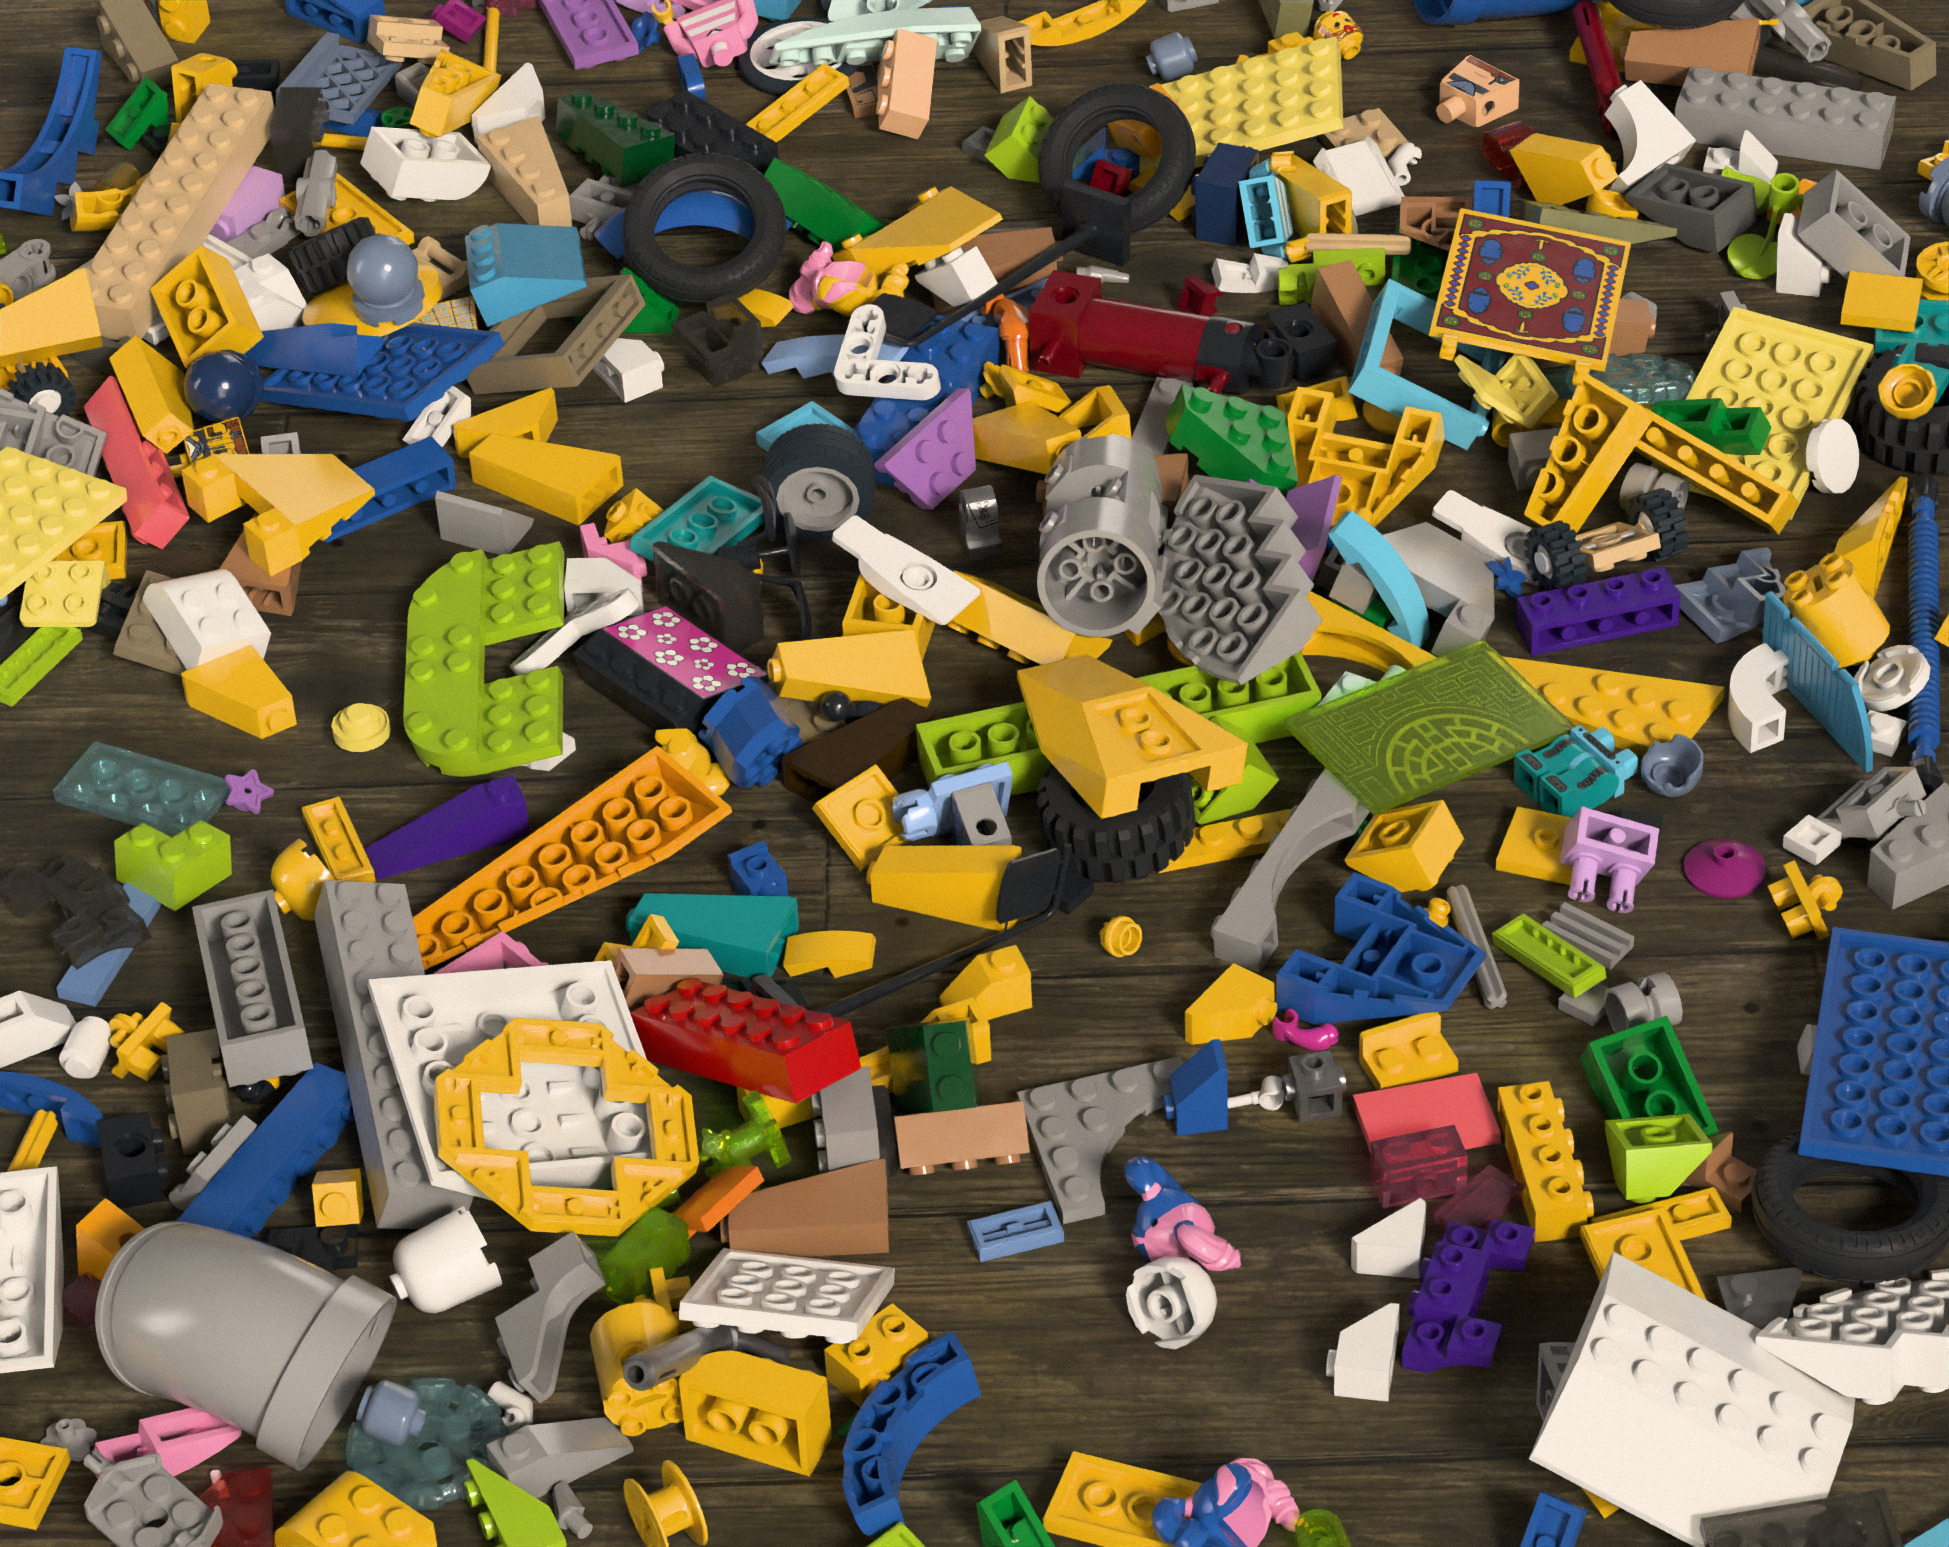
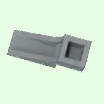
(537, 1326)

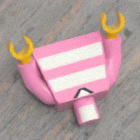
(712, 32)

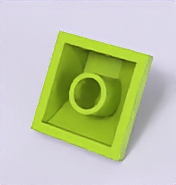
(1654, 1154)

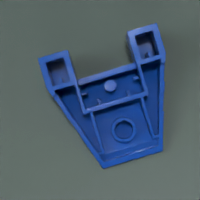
(1395, 968)

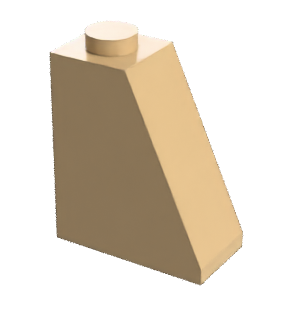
(1005, 53)

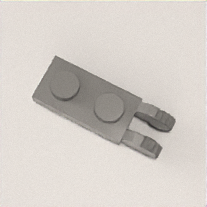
(267, 235)

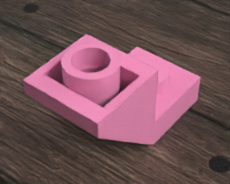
(618, 553)

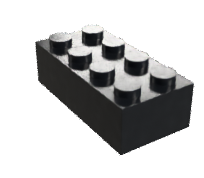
(707, 129)

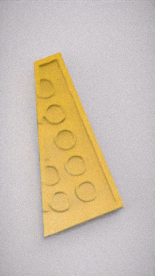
(1627, 705)

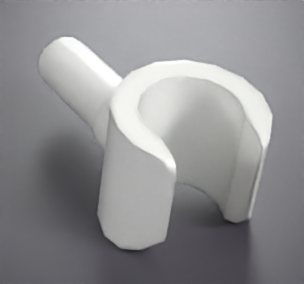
(1269, 1097)

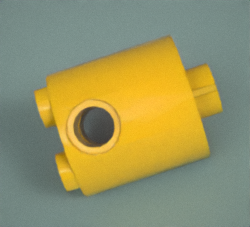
(1837, 609)
(615, 1339)

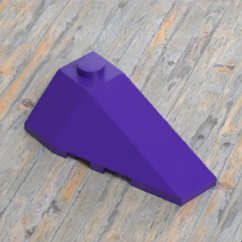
(467, 823)

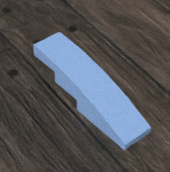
(819, 354)

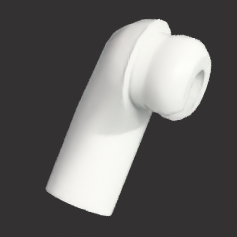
(1398, 162)

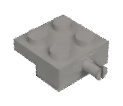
(598, 201)
(1877, 804)

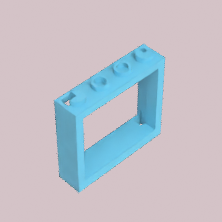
(1394, 392)

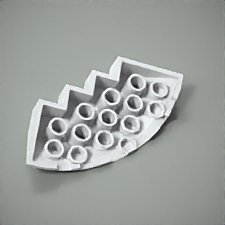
(1870, 1339)

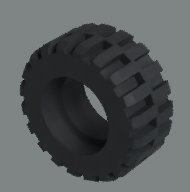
(1903, 443)
(1121, 844)

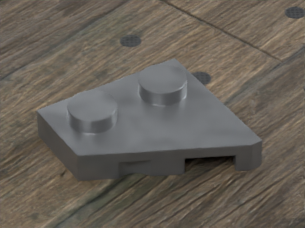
(1759, 1295)

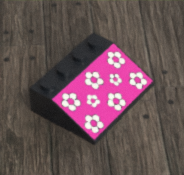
(662, 669)

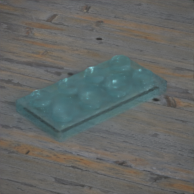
(141, 789)

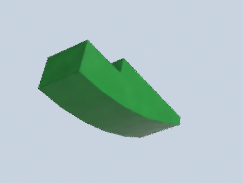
(1726, 429)

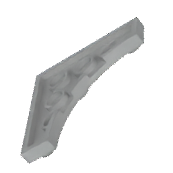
(1082, 1121)

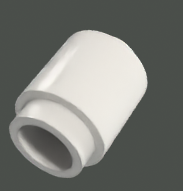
(86, 1047)

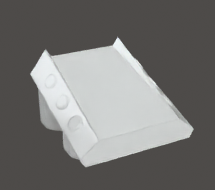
(1364, 172)

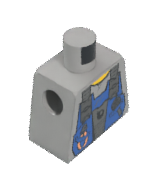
(975, 806)

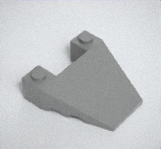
(1450, 578)

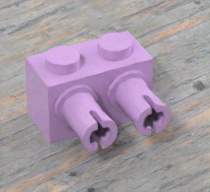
(1608, 847)

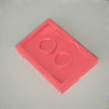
(1427, 1107)

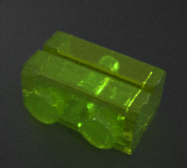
(651, 1243)

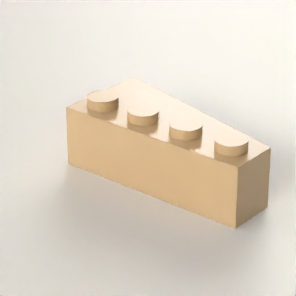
(527, 172)

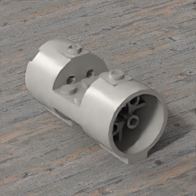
(1102, 537)

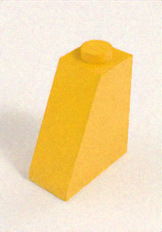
(1562, 168)
(241, 693)

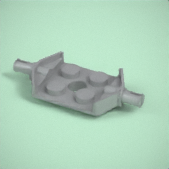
(143, 1491)

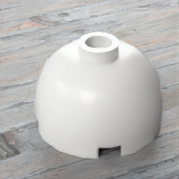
(1172, 1300)

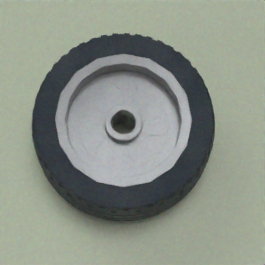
(820, 479)

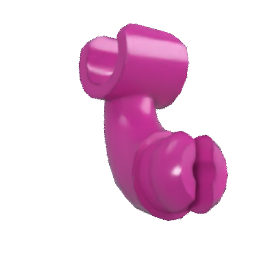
(1311, 1039)

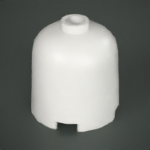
(443, 1264)

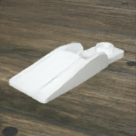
(1486, 530)
(905, 572)

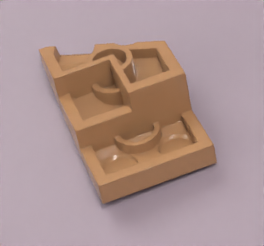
(1432, 218)

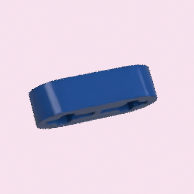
(690, 75)

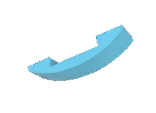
(1391, 577)

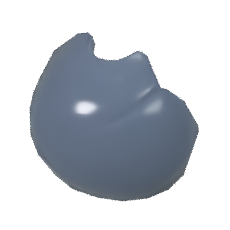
(1672, 766)

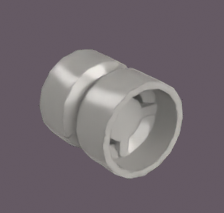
(1645, 478)
(1640, 1003)

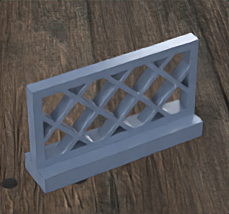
(326, 59)

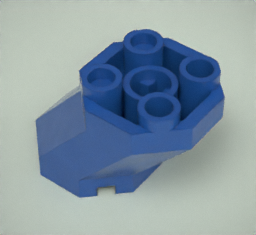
(750, 733)

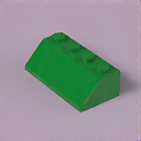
(818, 207)

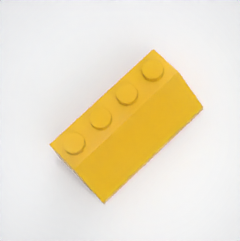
(1021, 626)

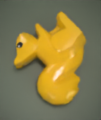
(694, 757)

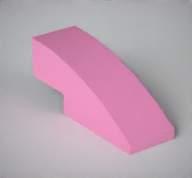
(179, 1437)

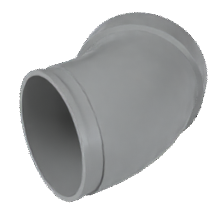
(240, 1333)

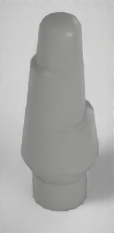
(1107, 275)

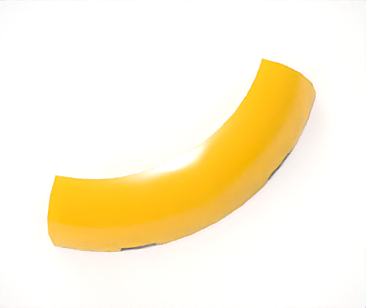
(104, 208)

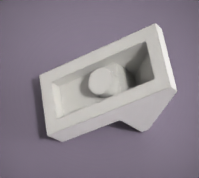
(1751, 159)
(439, 416)

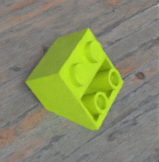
(1019, 141)
(1238, 798)

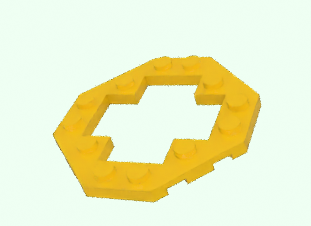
(506, 1173)

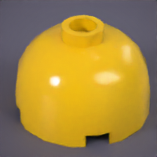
(298, 881)

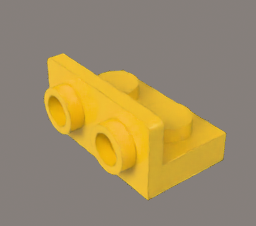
(1406, 1052)

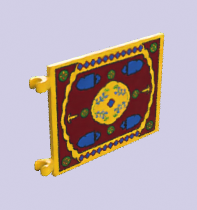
(1530, 291)

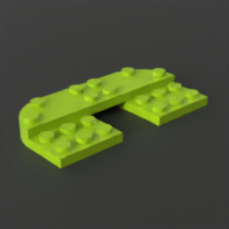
(451, 619)

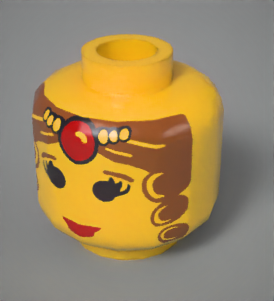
(1342, 26)

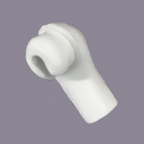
(516, 1405)

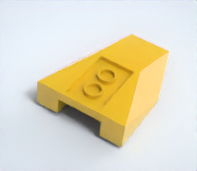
(1120, 732)

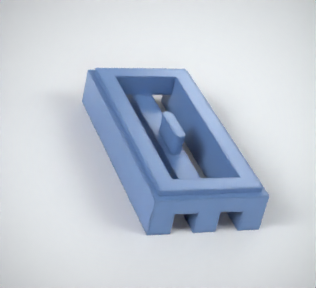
(1018, 1236)

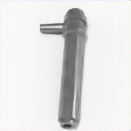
(684, 1351)

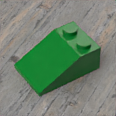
(1645, 1075)

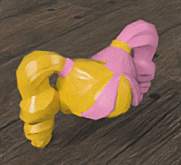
(841, 284)

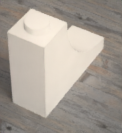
(1647, 135)

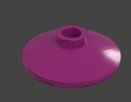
(1724, 868)

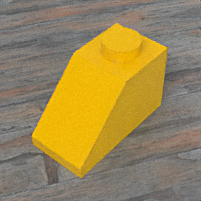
(996, 981)
(1231, 1007)

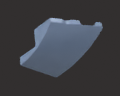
(1732, 595)

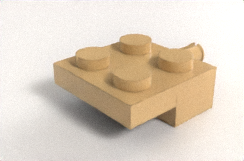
(406, 38)

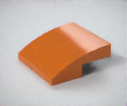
(718, 1197)

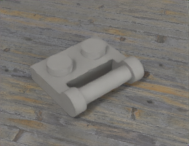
(206, 1167)

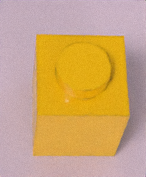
(338, 1197)

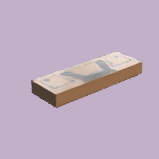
(863, 90)

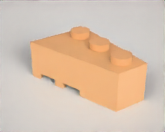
(906, 83)

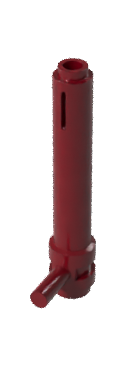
(1598, 58)

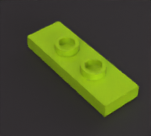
(34, 660)
(1549, 955)

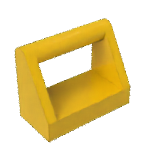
(1102, 408)

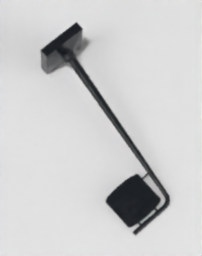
(1091, 224)
(1023, 892)

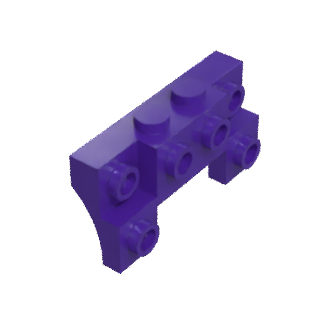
(1452, 1292)

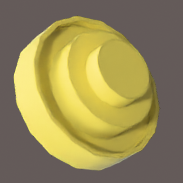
(361, 727)

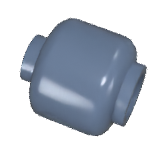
(1171, 56)
(391, 1413)

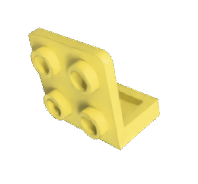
(1516, 391)
(64, 594)

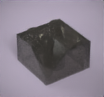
(297, 129)

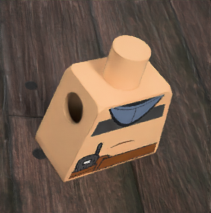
(1477, 93)

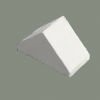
(1392, 1244)

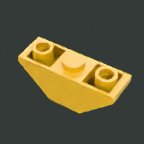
(524, 418)

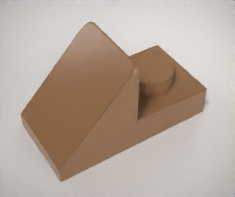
(1726, 1173)

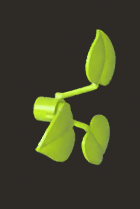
(1750, 253)

